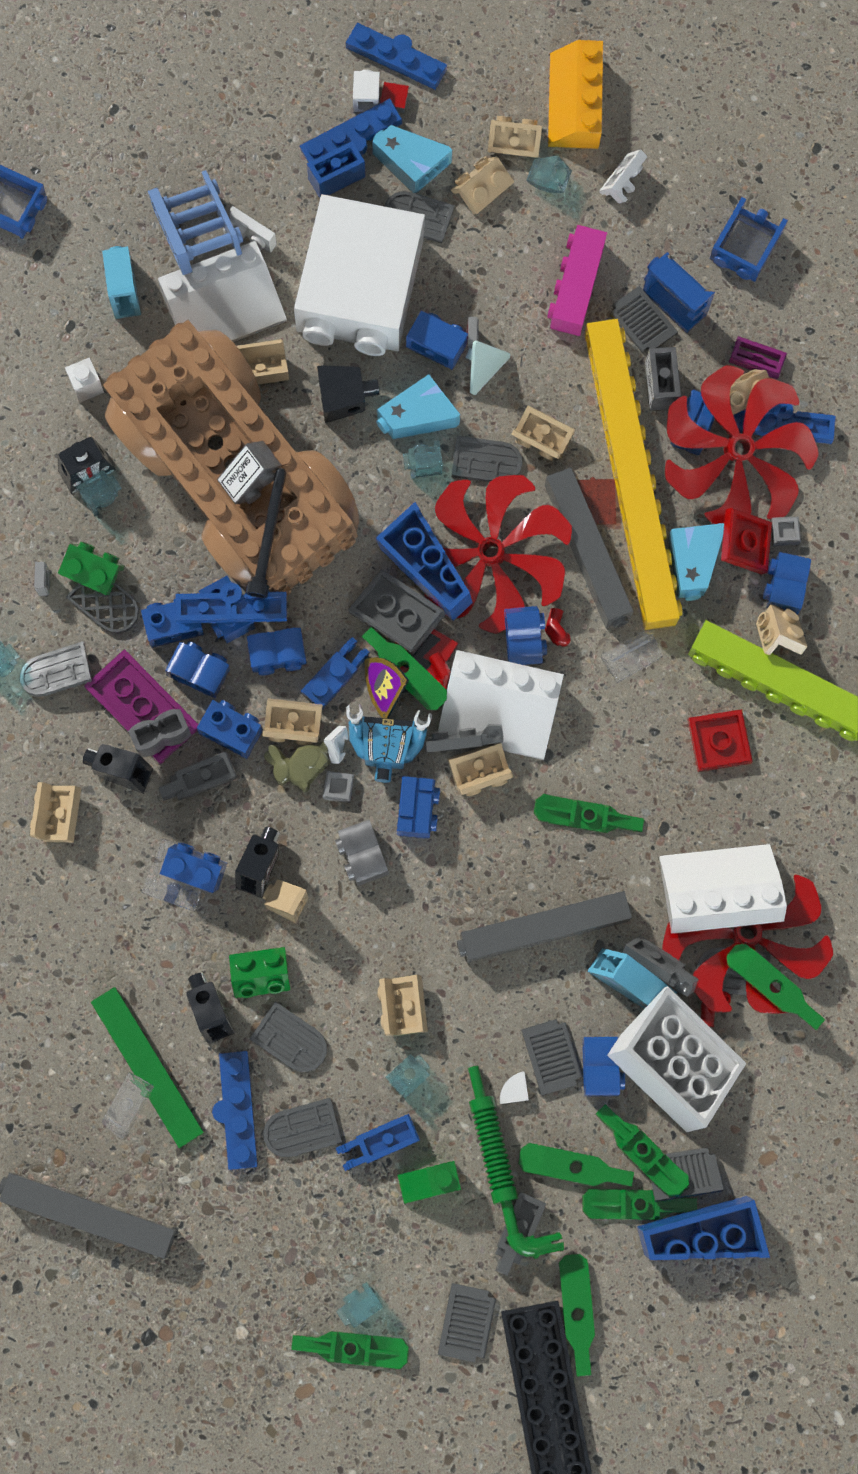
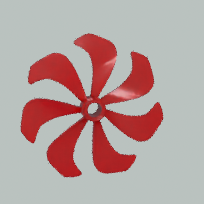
(687, 434)
(541, 521)
(803, 962)

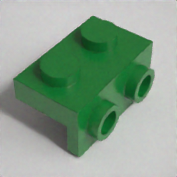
(90, 568)
(259, 972)

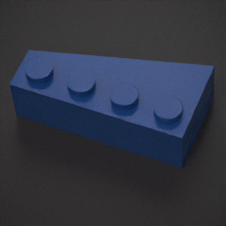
(422, 558)
(711, 1232)

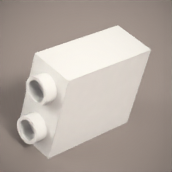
(359, 275)

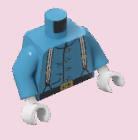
(386, 741)

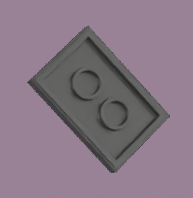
(396, 611)

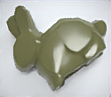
(301, 767)

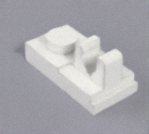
(629, 167)
(253, 230)

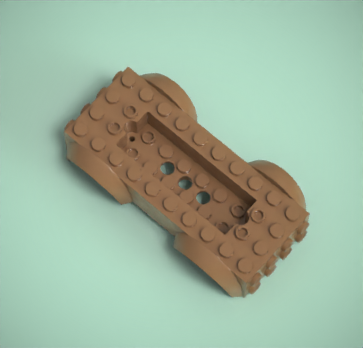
(204, 388)

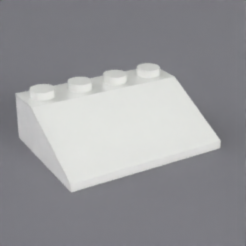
(225, 294)
(502, 693)
(722, 888)
(677, 1060)

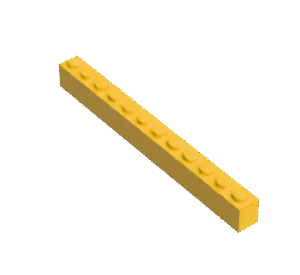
(631, 473)

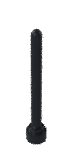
(258, 585)

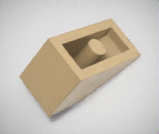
(285, 899)

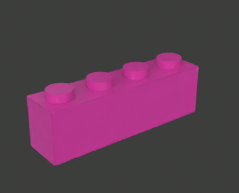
(578, 280)

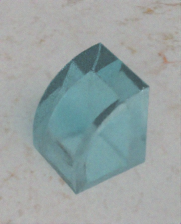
(549, 174)

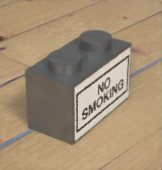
(662, 377)
(249, 473)

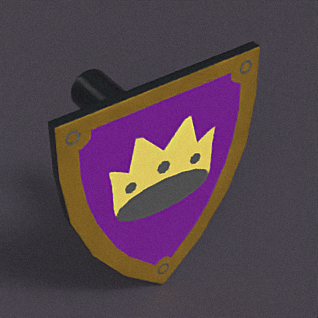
(385, 684)

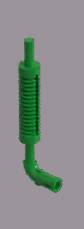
(499, 1172)

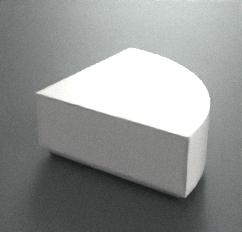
(335, 744)
(514, 1089)

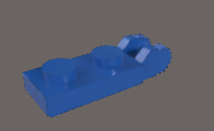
(334, 675)
(381, 1141)

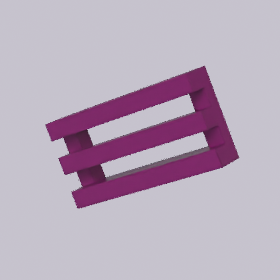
(753, 359)

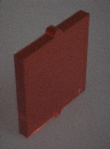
(600, 499)

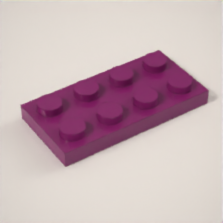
(134, 697)

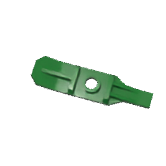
(421, 682)
(571, 814)
(762, 973)
(654, 1163)
(557, 1164)
(621, 1205)
(577, 1295)
(370, 1349)

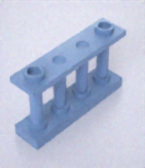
(178, 237)

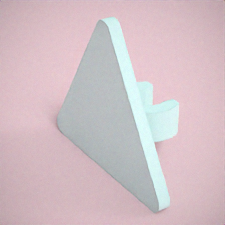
(485, 363)

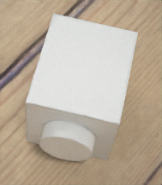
(365, 90)
(84, 380)

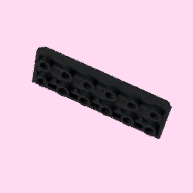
(545, 1390)

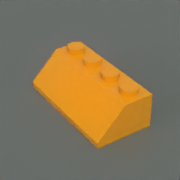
(576, 95)

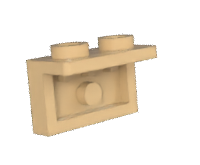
(483, 183)
(266, 360)
(543, 433)
(781, 628)
(292, 721)
(480, 769)
(55, 813)
(402, 1005)

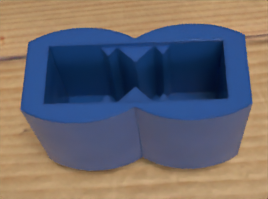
(787, 582)
(524, 635)
(276, 650)
(197, 669)
(600, 1073)

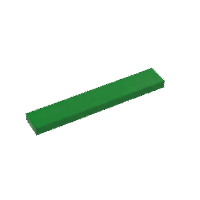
(147, 1066)

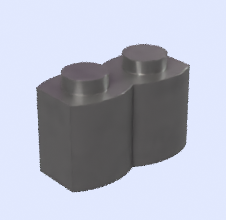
(153, 735)
(362, 852)

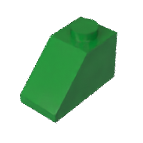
(429, 1182)

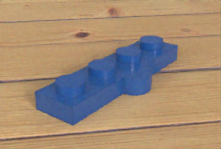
(396, 55)
(356, 129)
(821, 425)
(230, 607)
(237, 1110)

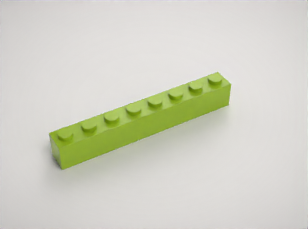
(777, 679)

